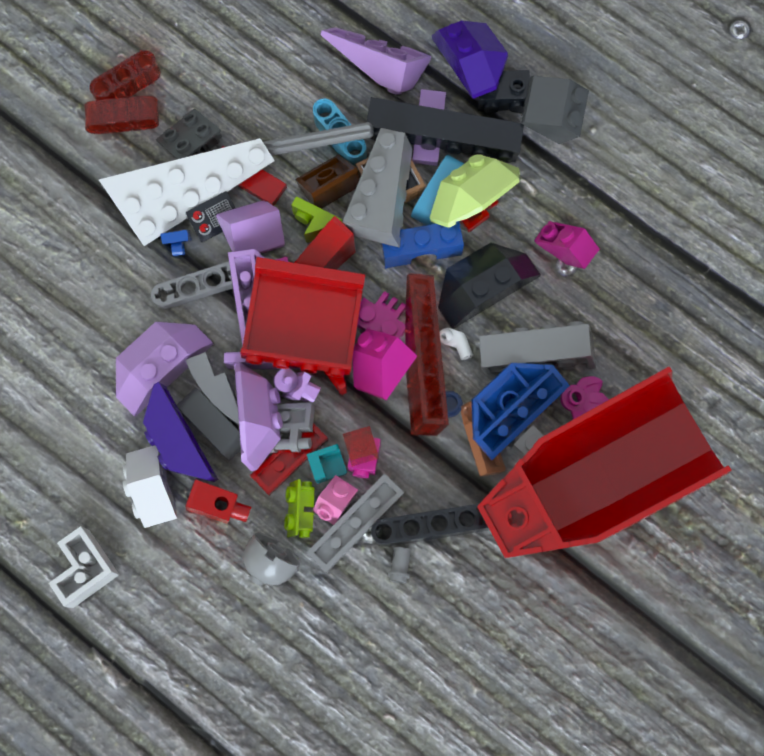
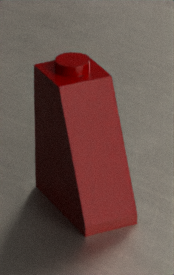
(330, 247)

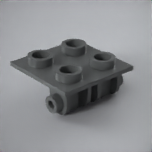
(190, 135)

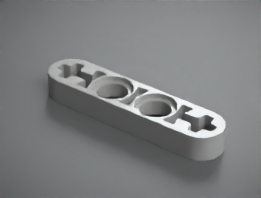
(202, 288)

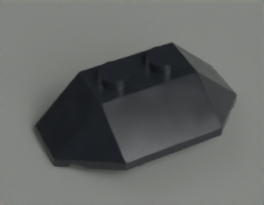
(483, 281)

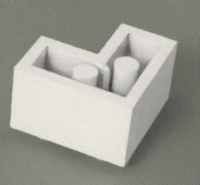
(148, 487)
(89, 568)

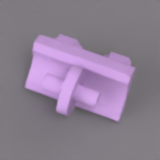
(295, 385)

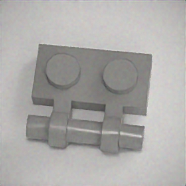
(295, 419)

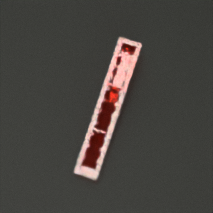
(426, 374)

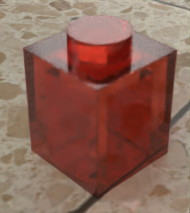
(360, 446)

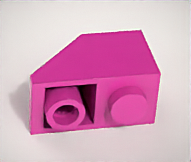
(568, 244)

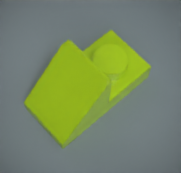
(309, 213)

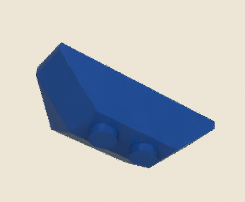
(513, 403)

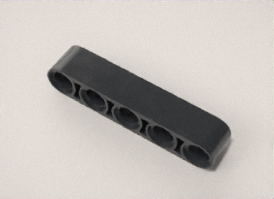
(426, 532)

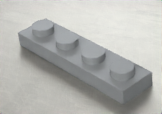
(355, 523)

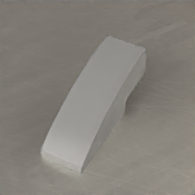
(216, 388)

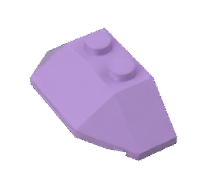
(242, 275)
(155, 358)
(257, 415)

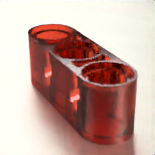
(129, 68)
(121, 115)

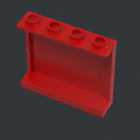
(302, 317)

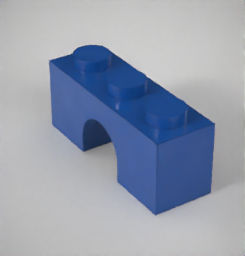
(424, 240)

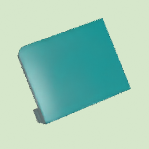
(326, 463)

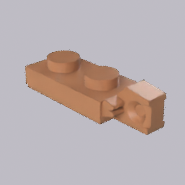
(483, 462)

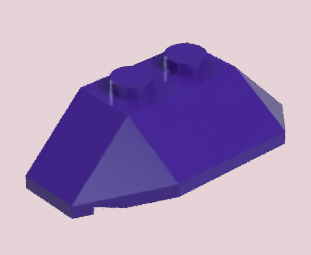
(473, 55)
(173, 437)

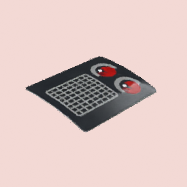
(204, 217)

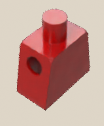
(203, 500)

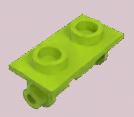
(298, 496)

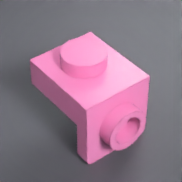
(334, 500)

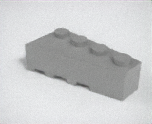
(381, 191)
(545, 346)

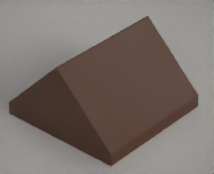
(329, 181)

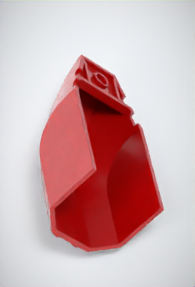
(602, 472)

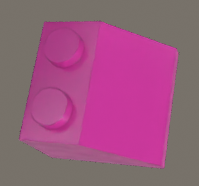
(380, 363)

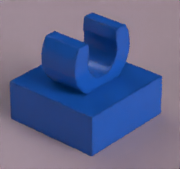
(176, 240)

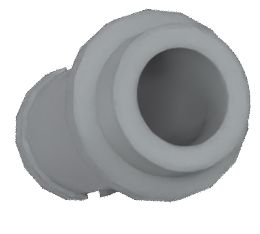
(400, 565)

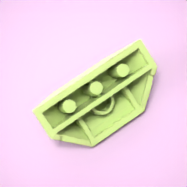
(472, 189)

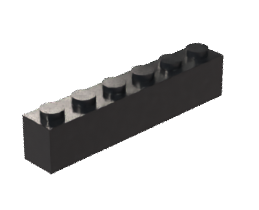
(448, 129)

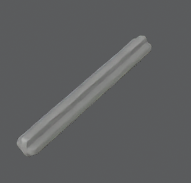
(320, 138)

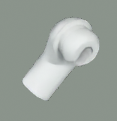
(457, 340)

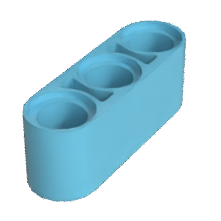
(336, 120)
(425, 203)

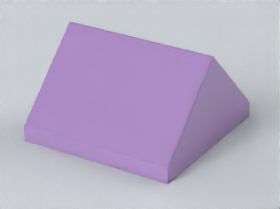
(253, 227)

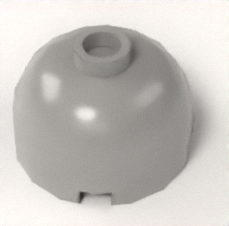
(268, 561)

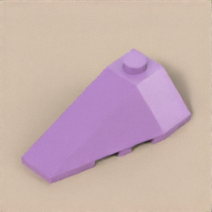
(387, 66)

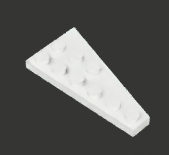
(161, 194)

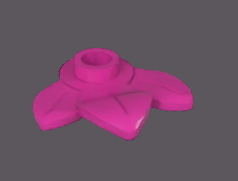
(588, 395)

